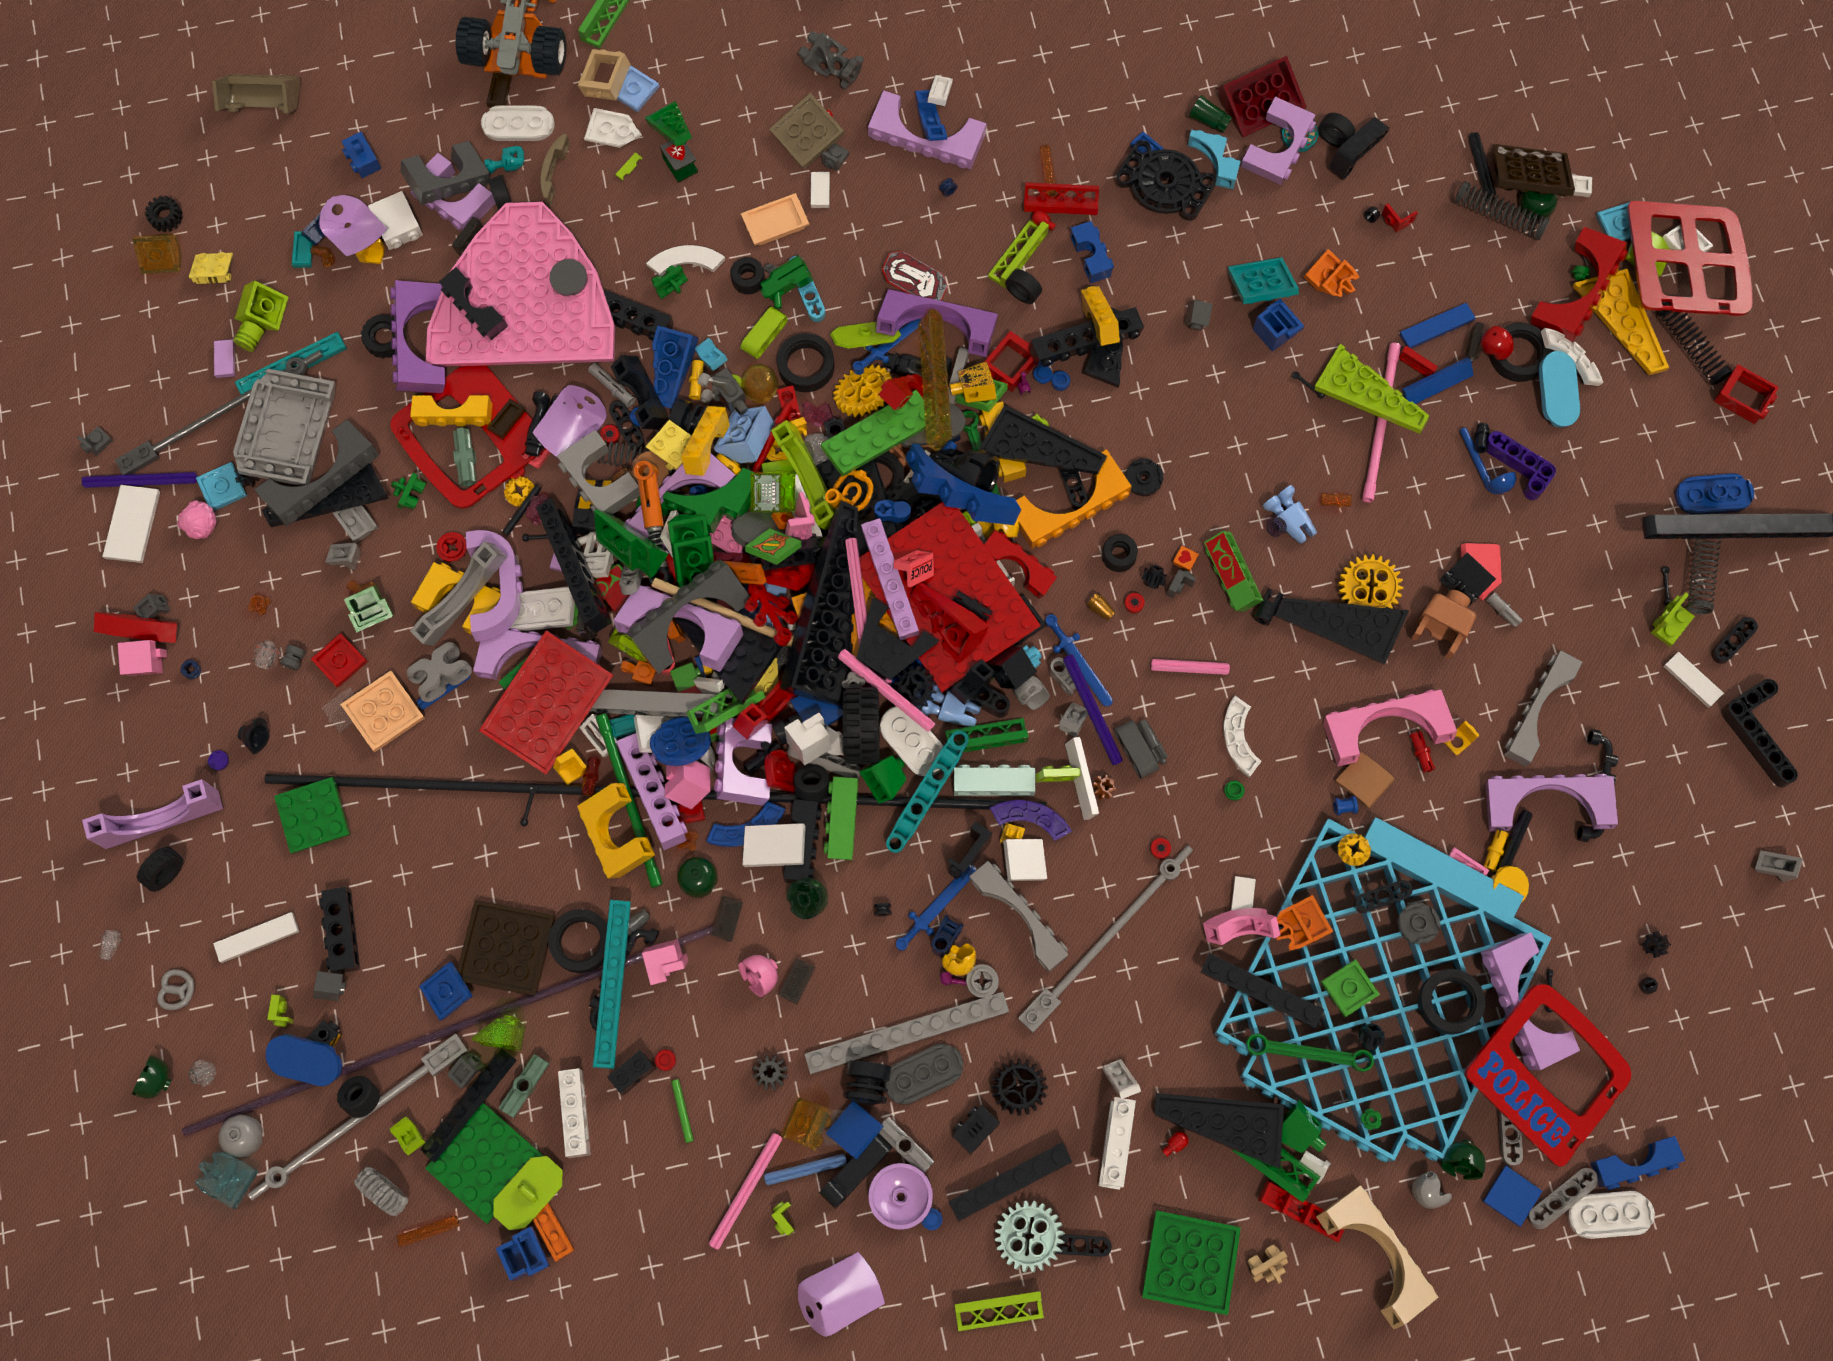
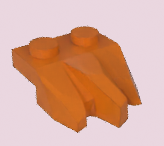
(1331, 275)
(1303, 923)

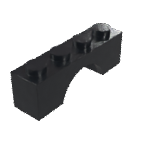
(459, 288)
(631, 373)
(805, 813)

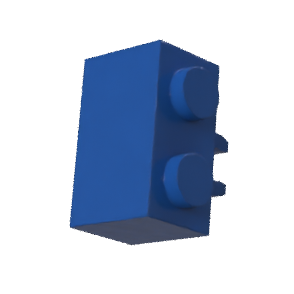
(361, 155)

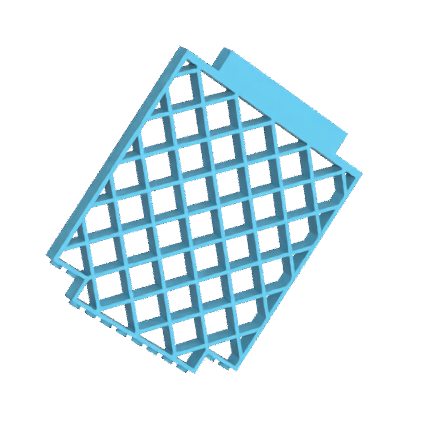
(1440, 875)

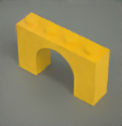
(441, 581)
(596, 816)

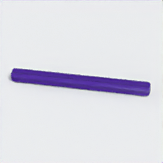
(139, 479)
(1092, 709)

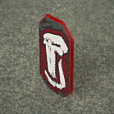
(914, 276)

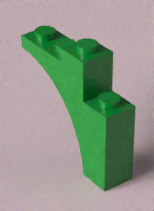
(728, 501)

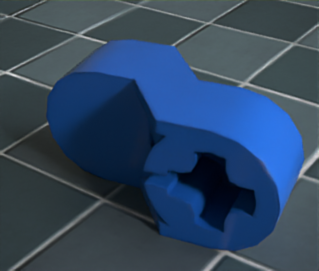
(892, 511)

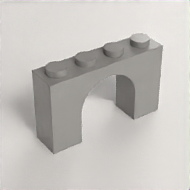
(576, 461)

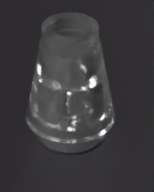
(109, 943)

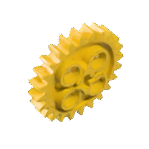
(860, 392)
(1353, 583)

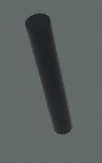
(521, 510)

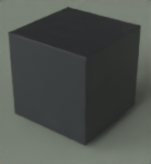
(1012, 668)

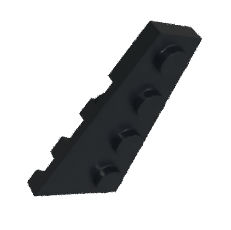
(1106, 363)

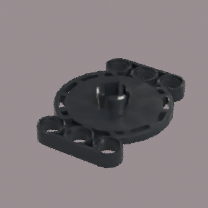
(1157, 167)

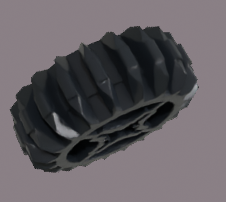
(1024, 1104)

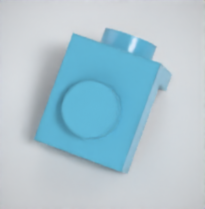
(710, 354)

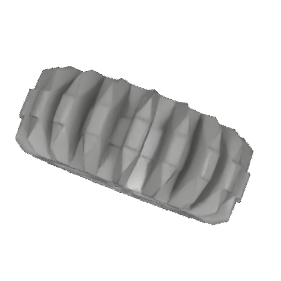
(381, 1191)

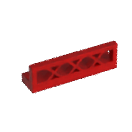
(1064, 205)

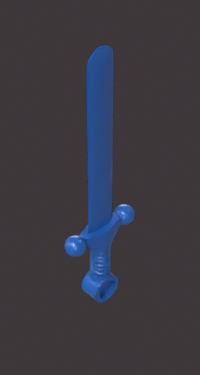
(878, 353)
(1070, 648)
(932, 911)

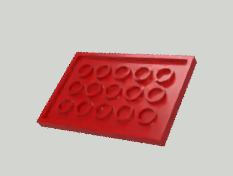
(546, 702)

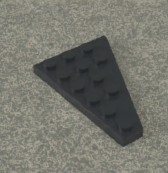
(745, 664)

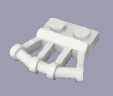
(598, 562)

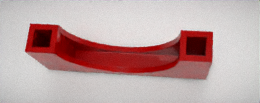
(1568, 318)

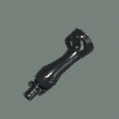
(909, 364)
(542, 403)

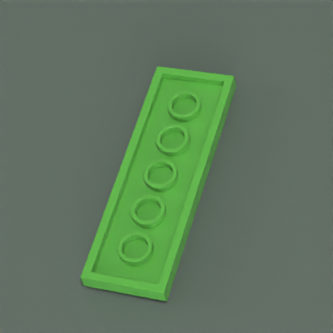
(875, 435)

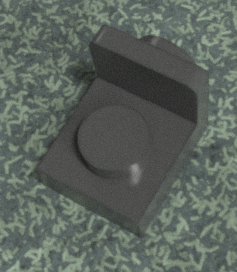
(834, 157)
(95, 441)
(1181, 578)
(151, 606)
(465, 1069)

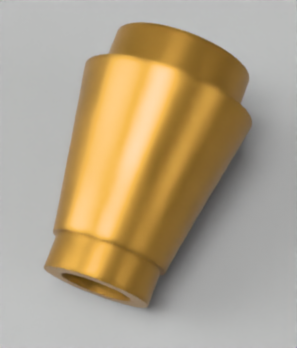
(1100, 606)

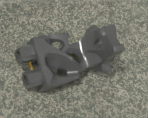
(821, 53)

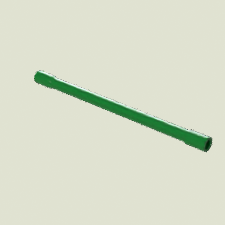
(606, 731)

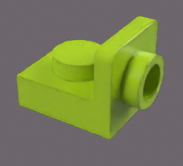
(276, 1010)

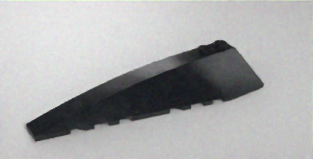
(825, 619)

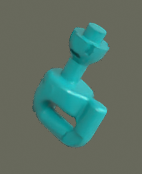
(508, 161)

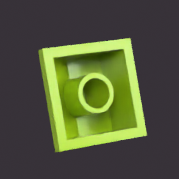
(261, 306)

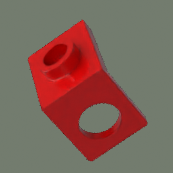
(1395, 221)

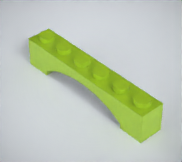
(793, 446)

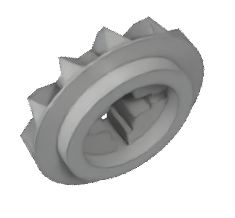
(988, 988)

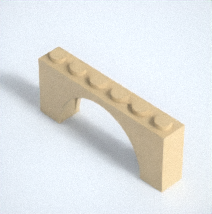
(1410, 1288)

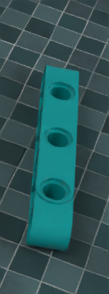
(927, 791)

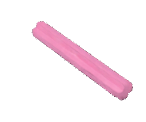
(1190, 666)

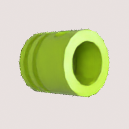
(248, 336)

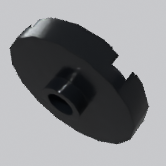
(1148, 469)

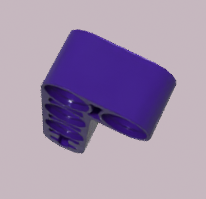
(1517, 463)

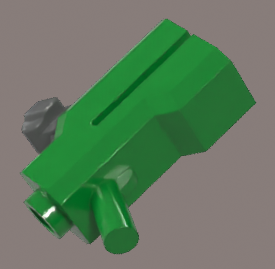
(784, 279)

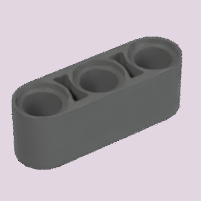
(1136, 749)

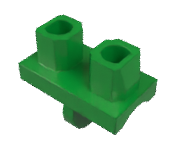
(670, 282)
(413, 484)

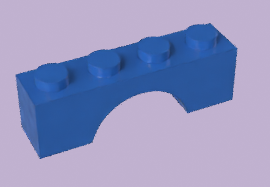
(1660, 1155)

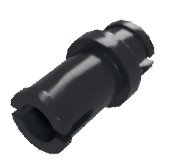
(1481, 435)

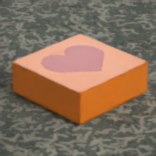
(781, 519)
(1185, 558)

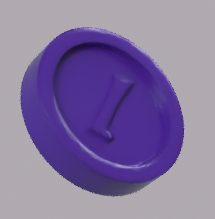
(218, 760)

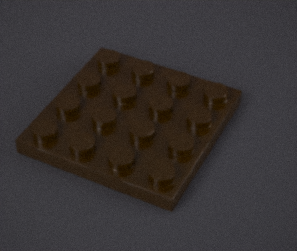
(1533, 170)
(505, 948)

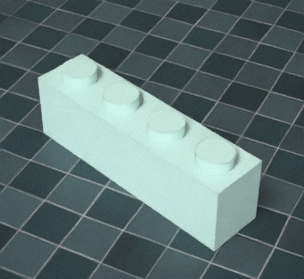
(994, 781)

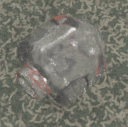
(266, 655)

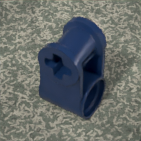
(948, 933)

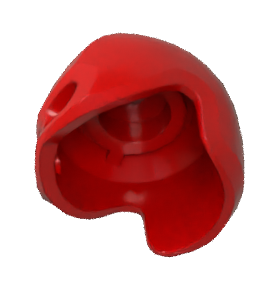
(1497, 342)

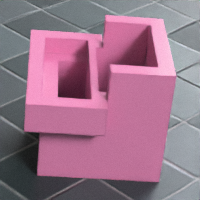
(140, 658)
(687, 783)
(663, 959)

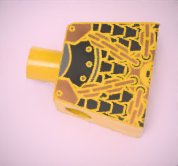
(975, 384)

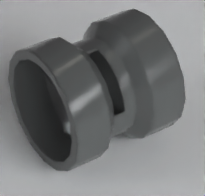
(292, 657)

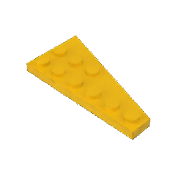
(1627, 320)

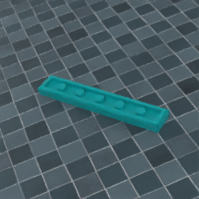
(328, 347)

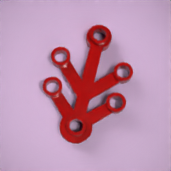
(759, 592)

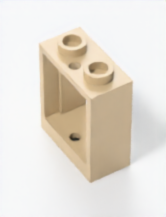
(599, 89)

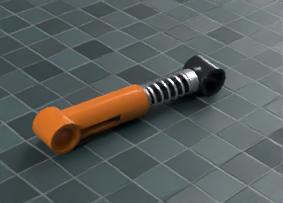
(652, 511)

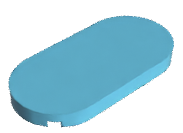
(1559, 389)

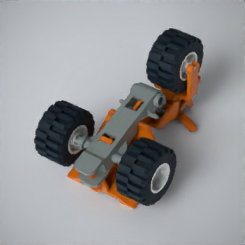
(514, 42)

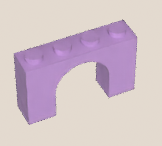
(1277, 165)
(475, 204)
(730, 782)

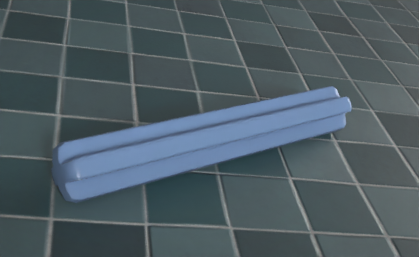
(805, 1169)

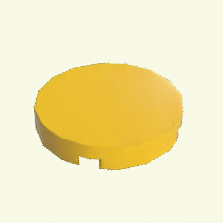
(1512, 878)

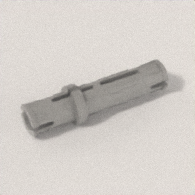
(618, 390)

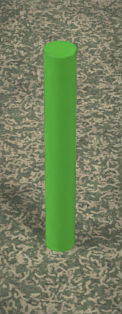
(682, 1111)

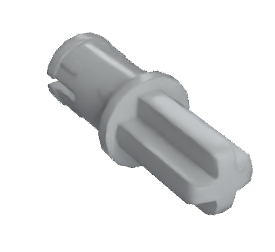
(1504, 609)

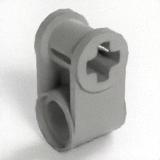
(1062, 678)

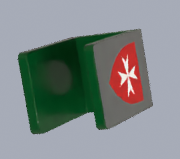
(679, 160)

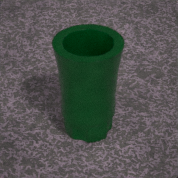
(1210, 115)

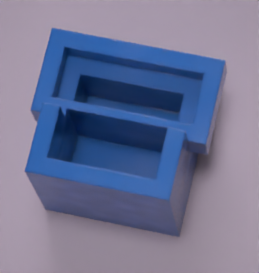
(1277, 325)
(522, 1255)

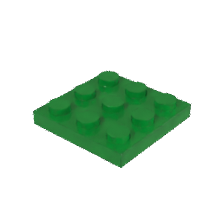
(312, 815)

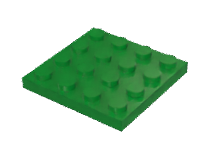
(482, 1161)
(1191, 1262)

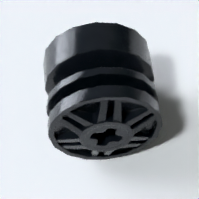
(684, 415)
(867, 1082)

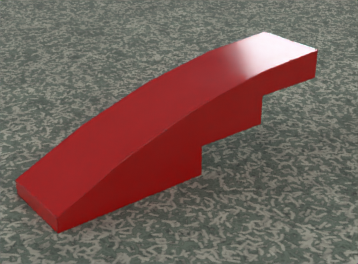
(135, 627)
(1290, 1206)

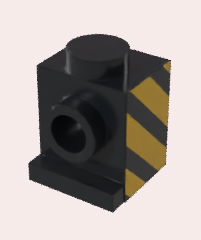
(332, 1033)

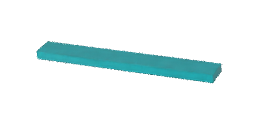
(612, 984)

